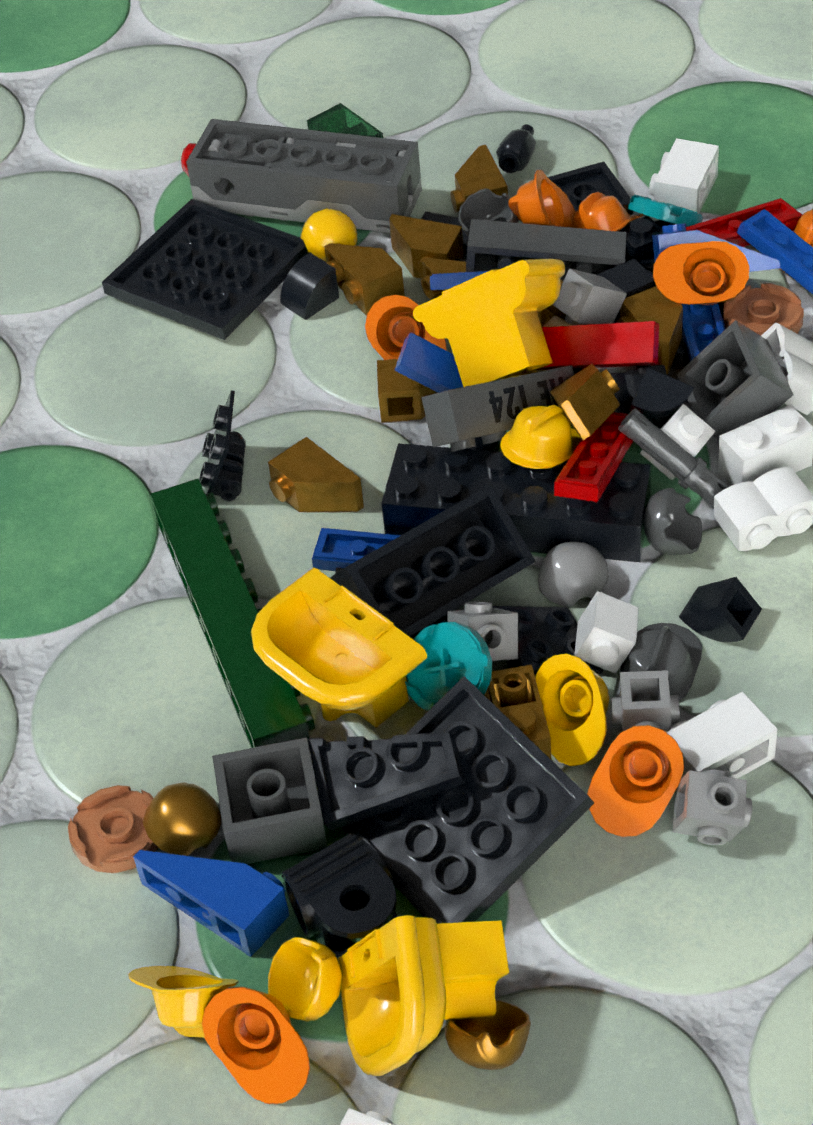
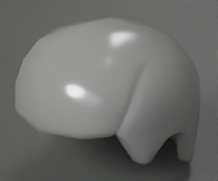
(572, 573)

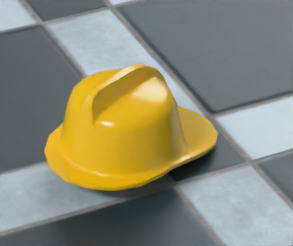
(540, 438)
(574, 708)
(180, 995)

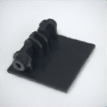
(225, 455)
(544, 634)

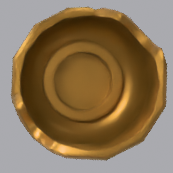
(182, 818)
(490, 1041)

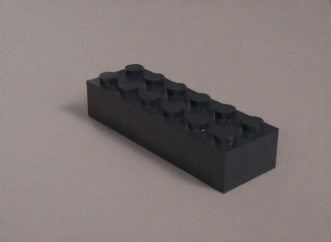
(434, 479)

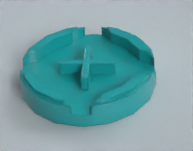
(664, 211)
(451, 654)

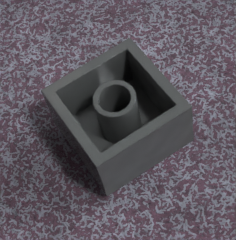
(735, 380)
(269, 801)

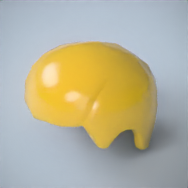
(326, 228)
(305, 978)

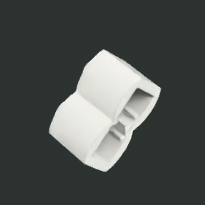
(796, 361)
(764, 509)

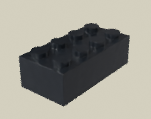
(440, 563)

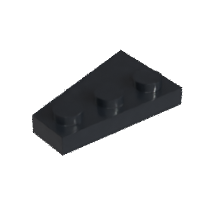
(375, 776)

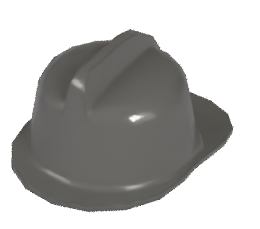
(666, 648)

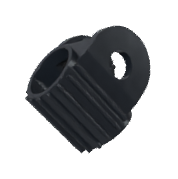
(341, 893)

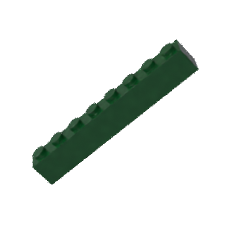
(227, 614)

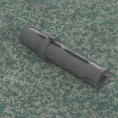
(667, 452)

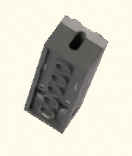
(303, 171)

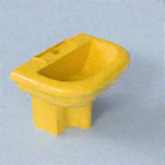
(496, 320)
(336, 649)
(411, 979)

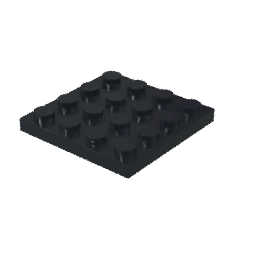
(206, 268)
(477, 839)

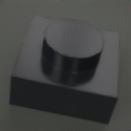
(639, 237)

